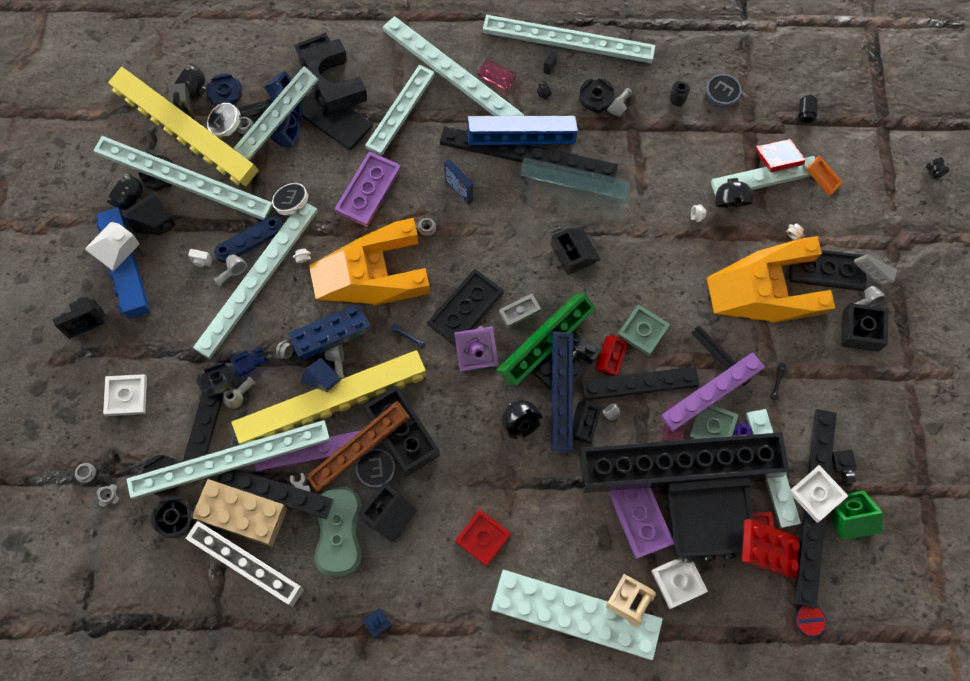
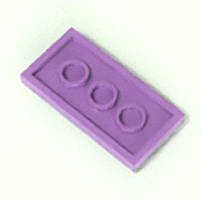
(367, 189)
(641, 520)

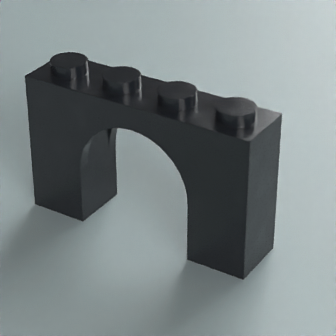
(332, 95)

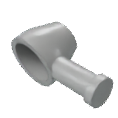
(618, 107)
(235, 267)
(873, 297)
(336, 355)
(238, 393)

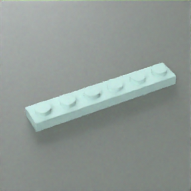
(400, 110)
(276, 113)
(762, 177)
(777, 487)

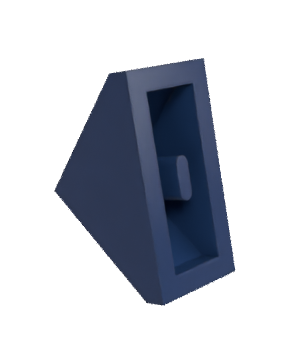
(320, 376)

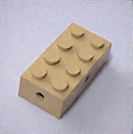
(239, 513)

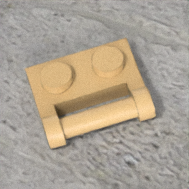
(624, 596)

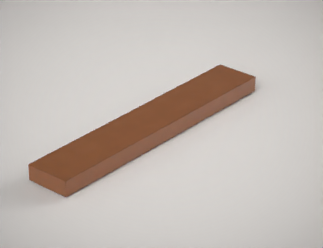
(357, 447)

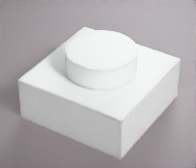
(200, 258)

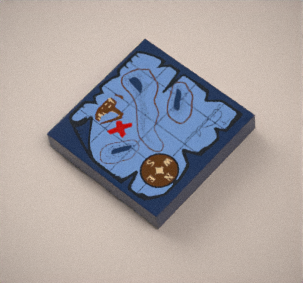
(458, 181)

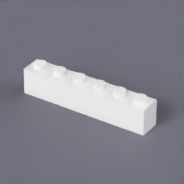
(245, 563)

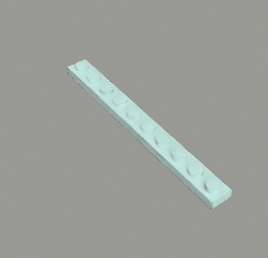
(569, 39)
(449, 69)
(183, 178)
(254, 281)
(227, 460)

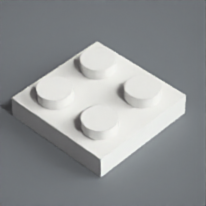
(125, 395)
(818, 493)
(679, 582)

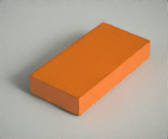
(824, 175)

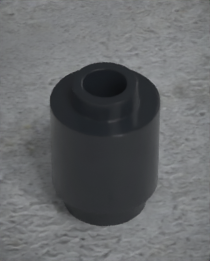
(679, 93)
(808, 108)

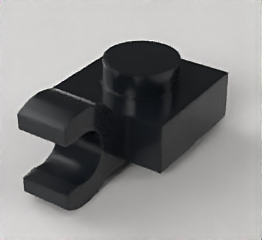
(845, 463)

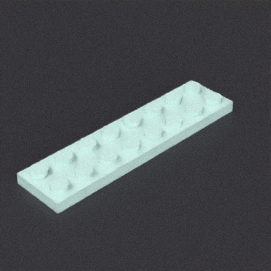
(574, 615)

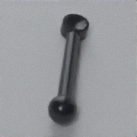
(781, 367)

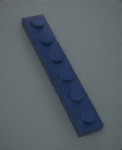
(562, 392)

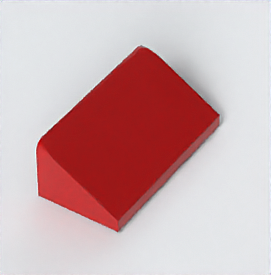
(611, 355)

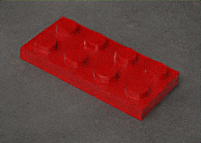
(770, 549)

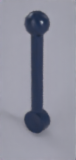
(395, 328)

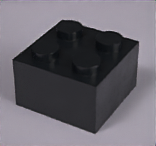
(865, 327)

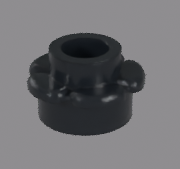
(544, 90)

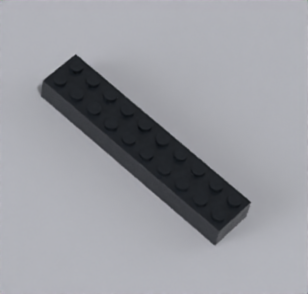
(682, 461)

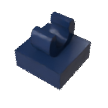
(377, 623)

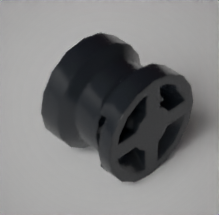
(937, 168)

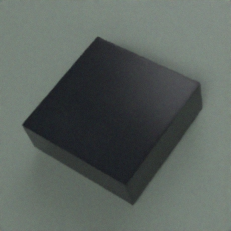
(550, 62)

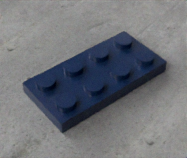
(329, 332)

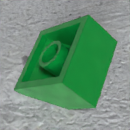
(857, 516)

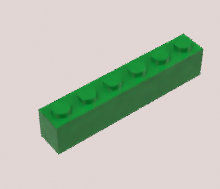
(540, 343)

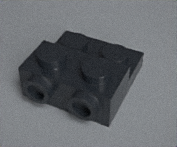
(83, 317)

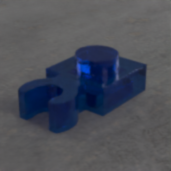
(244, 362)

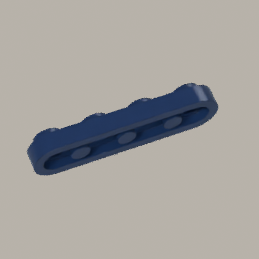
(248, 239)

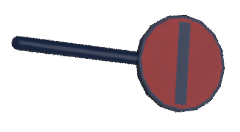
(811, 621)

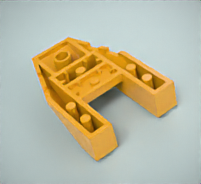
(359, 269)
(758, 288)

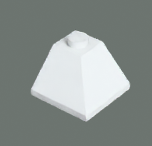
(113, 245)

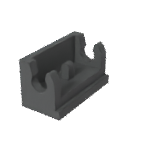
(180, 96)

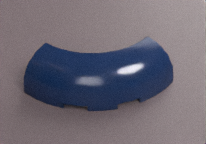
(290, 128)

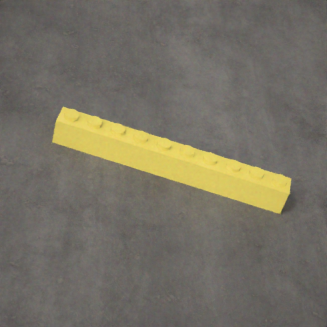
(184, 127)
(321, 404)

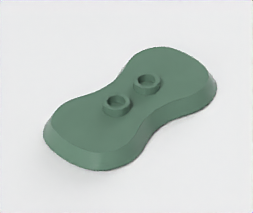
(338, 547)

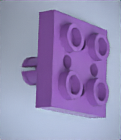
(484, 357)

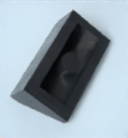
(585, 421)

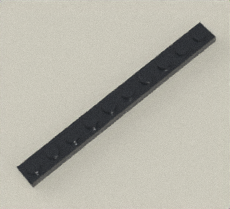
(459, 139)
(812, 532)

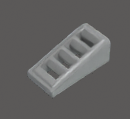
(876, 269)

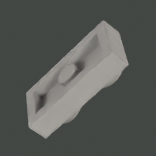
(519, 310)

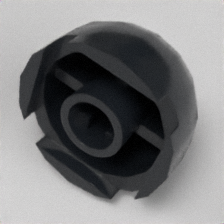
(193, 79)
(126, 193)
(734, 194)
(521, 418)
(172, 517)

